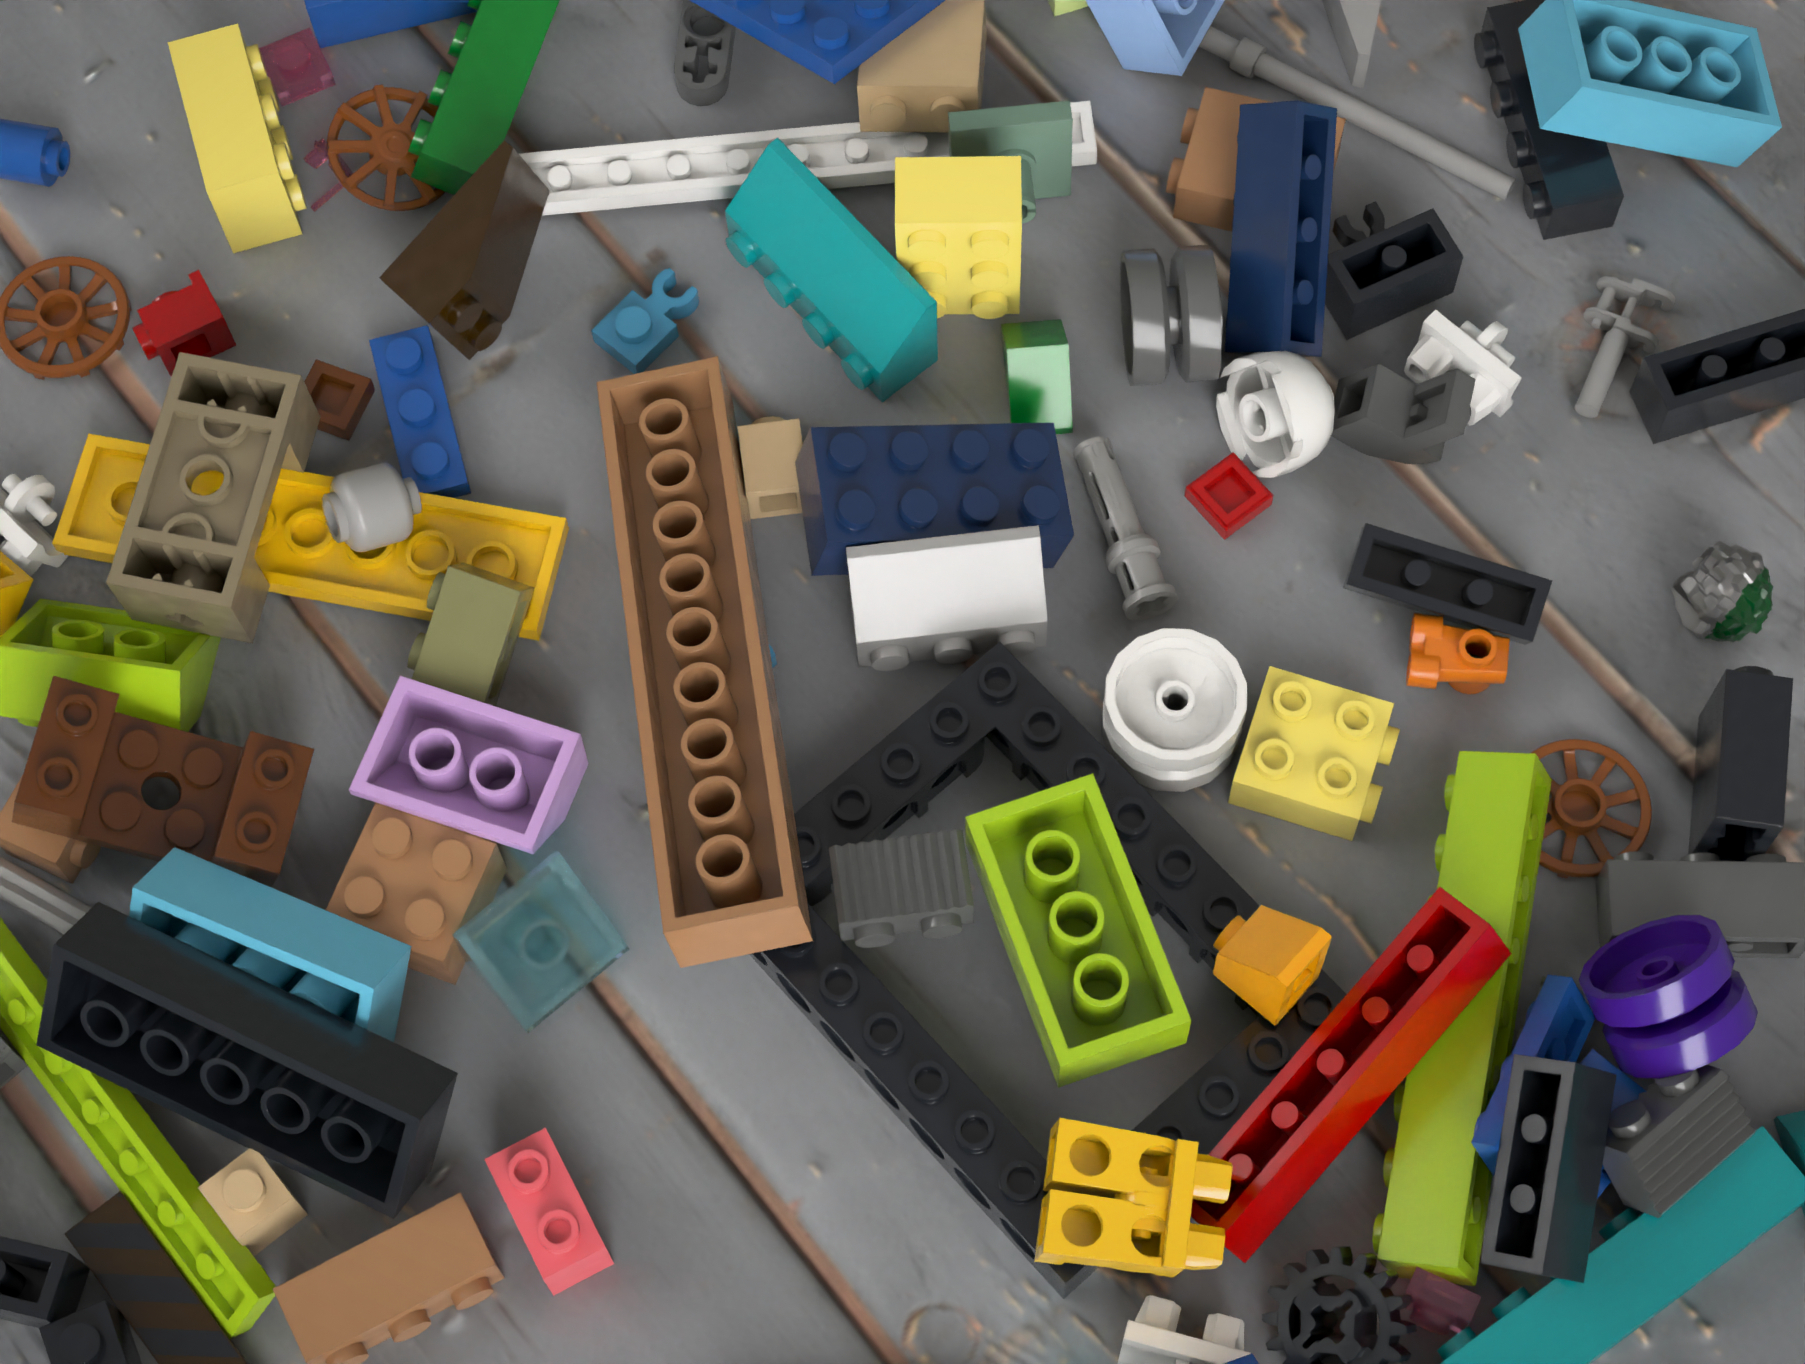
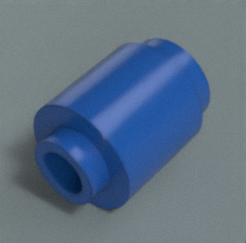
(32, 153)

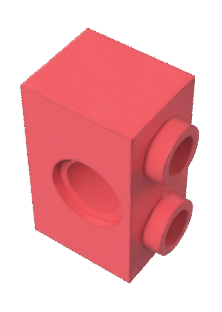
(549, 1211)

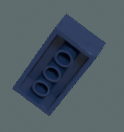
(929, 483)

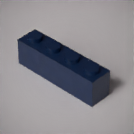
(1281, 228)

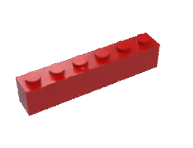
(1350, 1067)

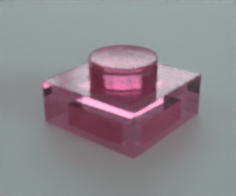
(296, 67)
(1439, 1303)

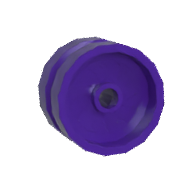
(1668, 996)

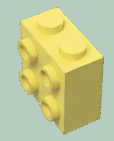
(1314, 754)

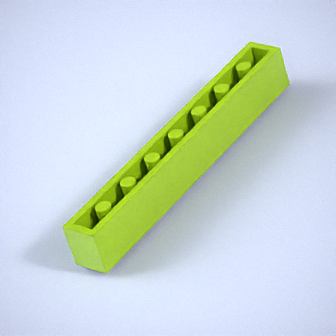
(1434, 1172)

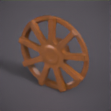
(386, 146)
(63, 318)
(1581, 808)

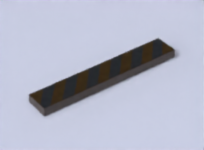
(149, 1287)

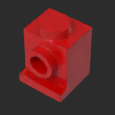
(183, 323)

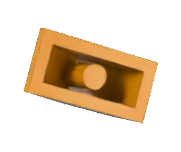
(1270, 959)

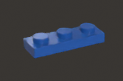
(419, 412)
(1552, 1030)

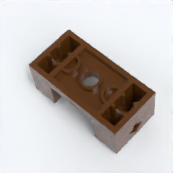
(91, 770)

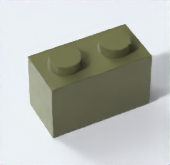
(470, 632)

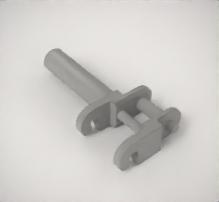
(1618, 336)

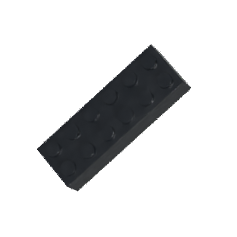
(245, 1058)

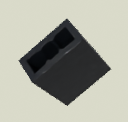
(1741, 765)

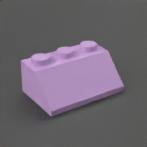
(471, 766)

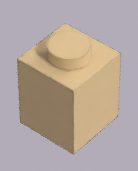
(769, 469)
(252, 1201)

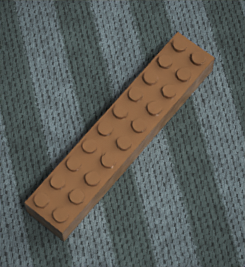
(701, 667)

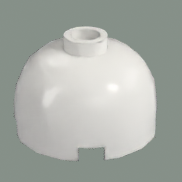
(1275, 411)

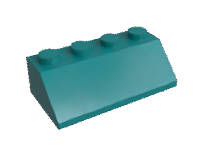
(832, 274)

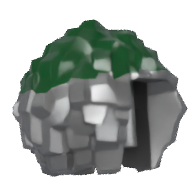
(1724, 593)

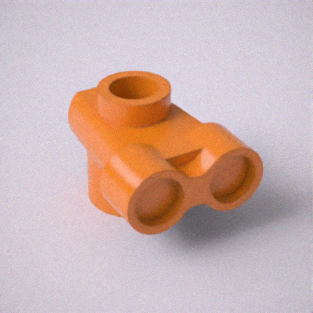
(1441, 655)

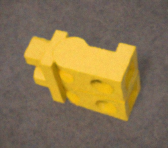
(1148, 1205)

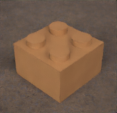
(418, 885)

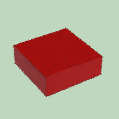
(1228, 495)

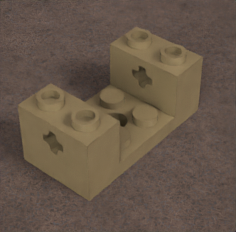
(191, 555)

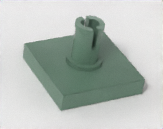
(1034, 132)

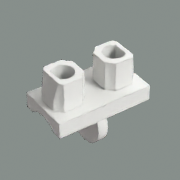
(1474, 352)
(25, 539)
(1155, 1341)

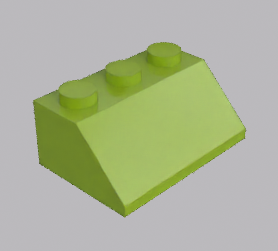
(152, 667)

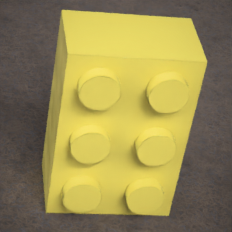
(238, 137)
(961, 231)

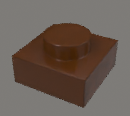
(339, 397)

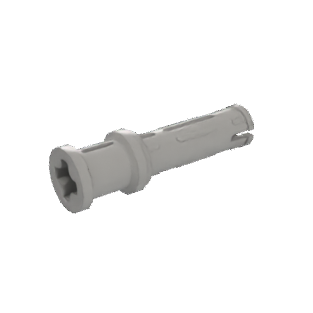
(1130, 552)

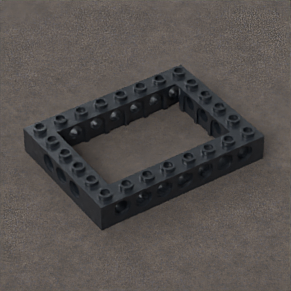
(898, 1055)

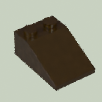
(473, 253)

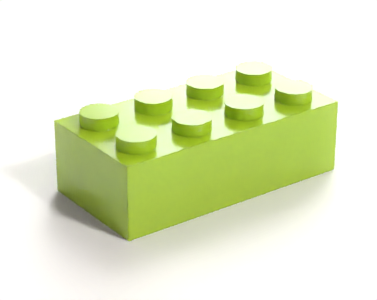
(1076, 930)

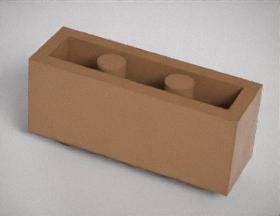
(390, 1285)

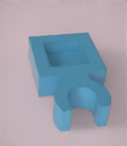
(644, 328)

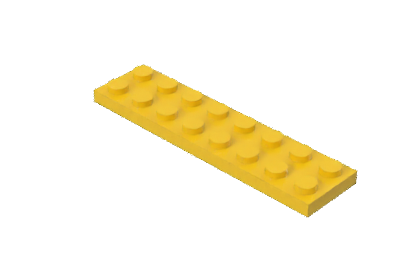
(305, 559)

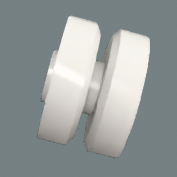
(1174, 709)

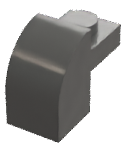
(1401, 420)

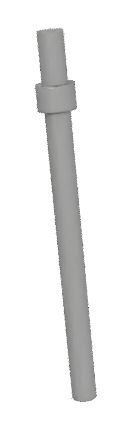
(1251, 59)

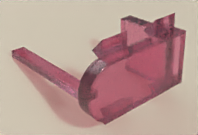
(316, 159)

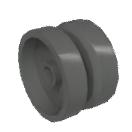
(1176, 315)

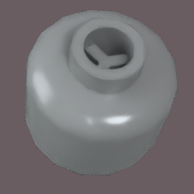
(371, 507)

